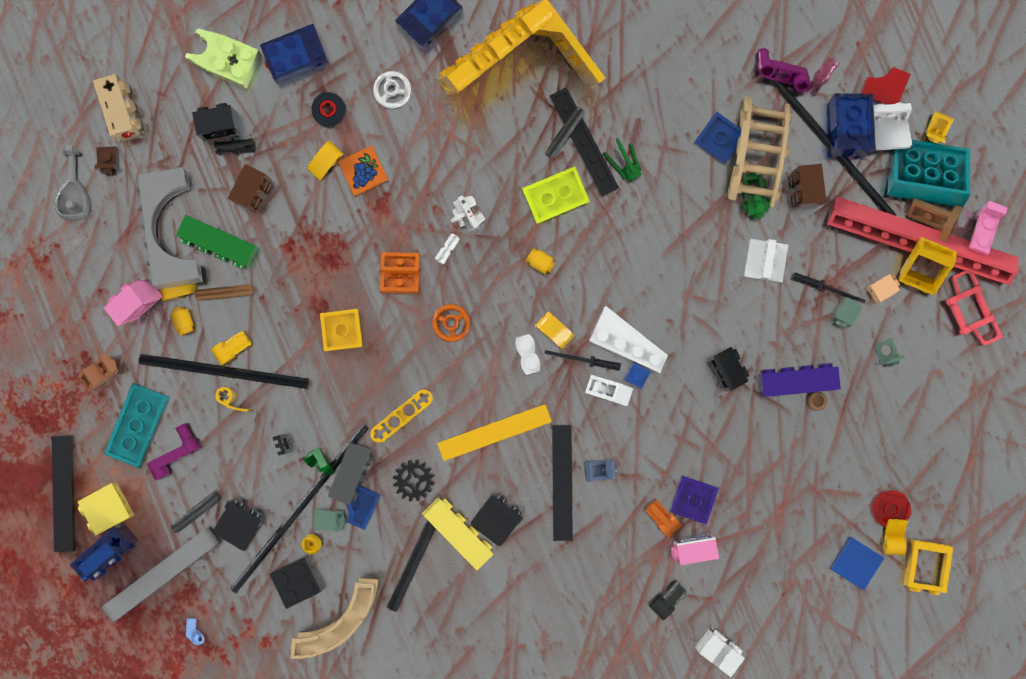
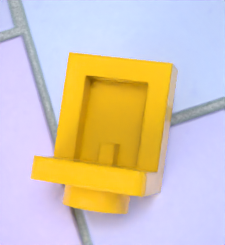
(938, 127)

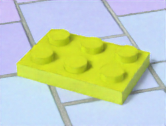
(555, 195)

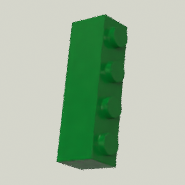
(216, 241)

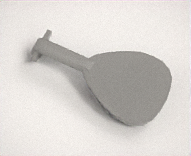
(72, 199)

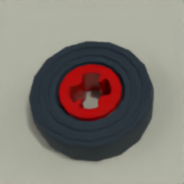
(335, 102)

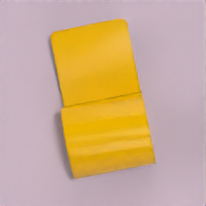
(324, 159)
(174, 292)
(554, 330)
(228, 402)
(894, 537)

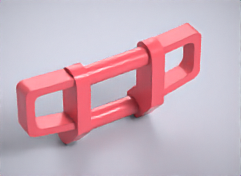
(988, 317)

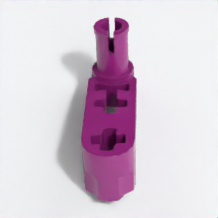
(771, 70)
(158, 466)

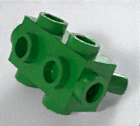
(755, 204)

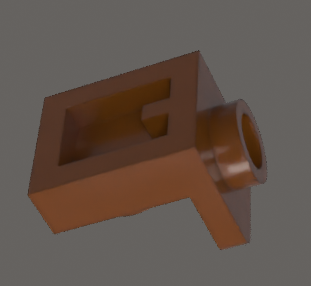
(106, 159)

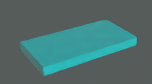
(136, 425)

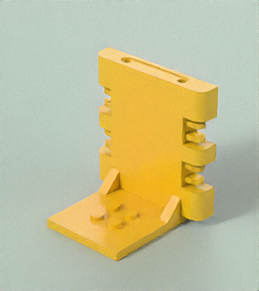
(533, 20)

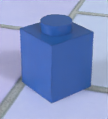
(637, 375)

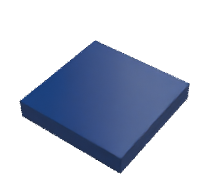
(719, 138)
(857, 563)

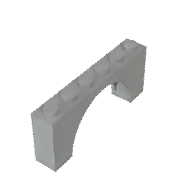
(155, 192)

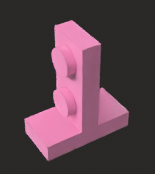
(986, 226)

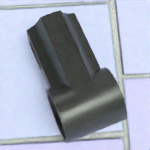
(665, 603)

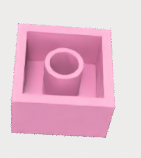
(132, 301)

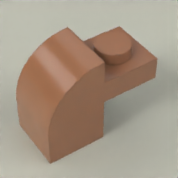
(98, 372)

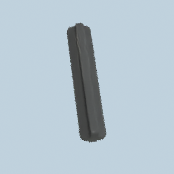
(565, 132)
(194, 512)

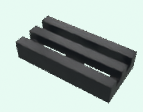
(284, 450)

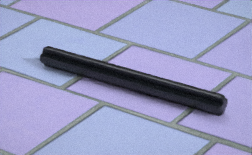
(411, 567)

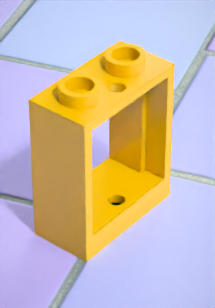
(934, 252)
(914, 547)

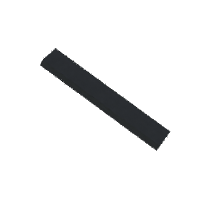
(585, 144)
(562, 482)
(63, 493)

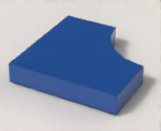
(363, 508)

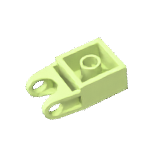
(219, 57)

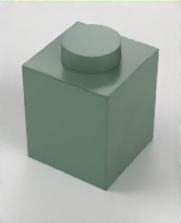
(846, 312)
(328, 520)

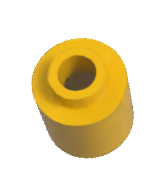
(540, 261)
(181, 320)

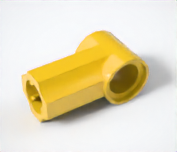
(226, 350)

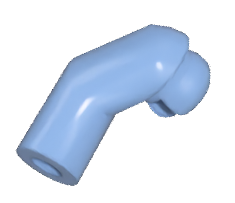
(192, 633)

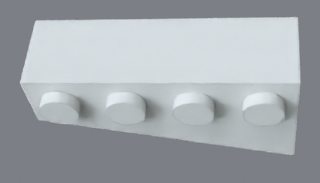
(623, 340)

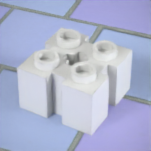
(717, 651)

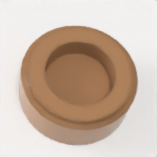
(817, 401)

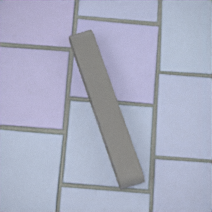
(160, 575)

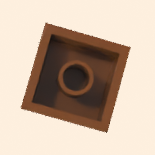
(808, 186)
(250, 188)

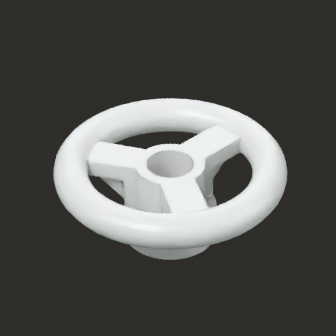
(389, 82)

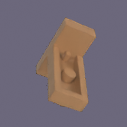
(935, 217)

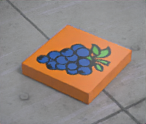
(363, 170)

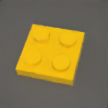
(341, 330)

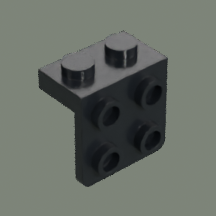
(497, 519)
(238, 524)

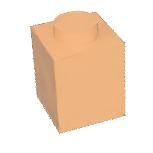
(883, 288)

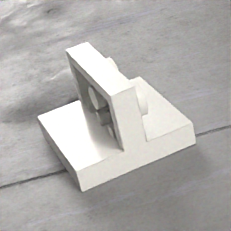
(766, 260)

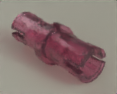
(823, 75)

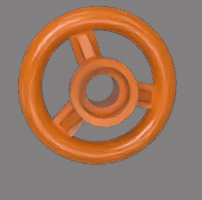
(453, 337)

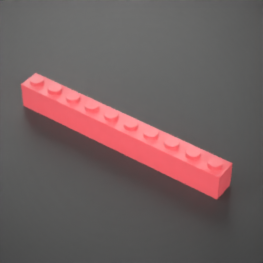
(906, 234)

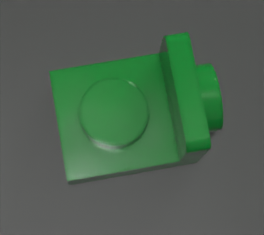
(318, 459)

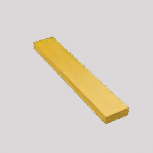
(494, 432)

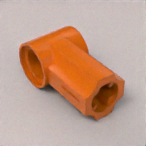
(666, 522)

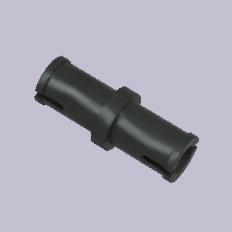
(234, 146)

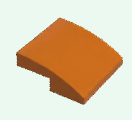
(399, 273)

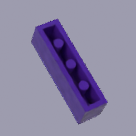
(799, 381)

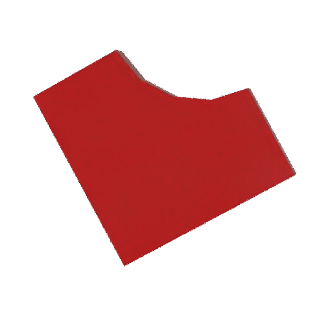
(887, 88)

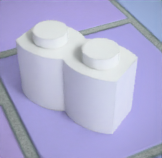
(526, 349)

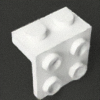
(892, 126)

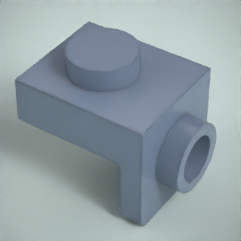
(600, 470)

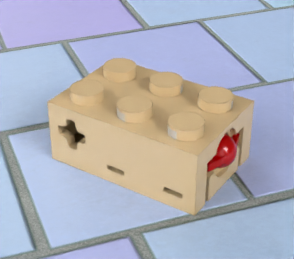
(117, 107)

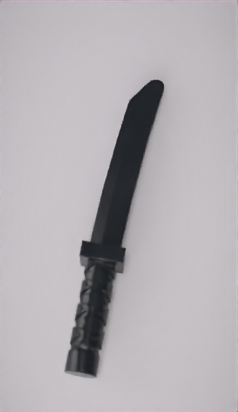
(820, 284)
(597, 362)

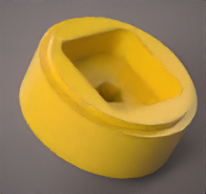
(311, 544)

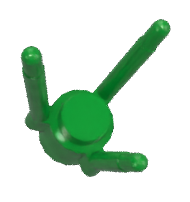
(632, 169)

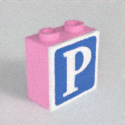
(695, 549)

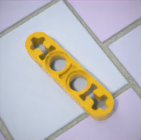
(399, 413)

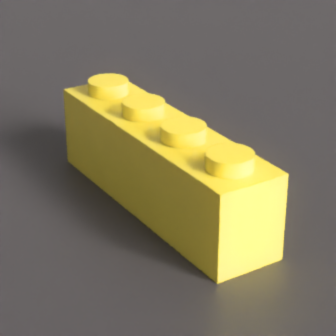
(457, 533)

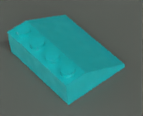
(930, 173)

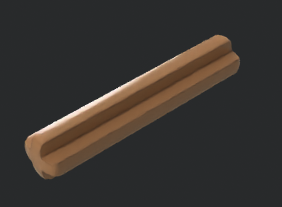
(222, 292)

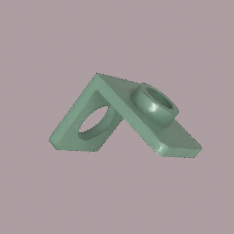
(893, 358)

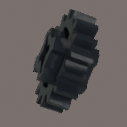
(405, 482)

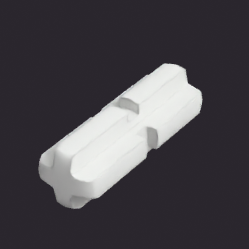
(444, 252)

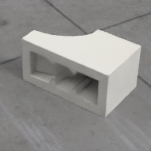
(609, 390)

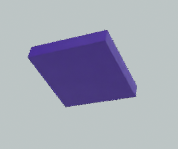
(694, 499)

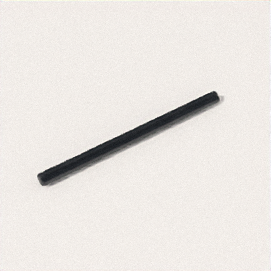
(223, 371)

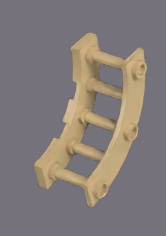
(745, 144)
(326, 639)

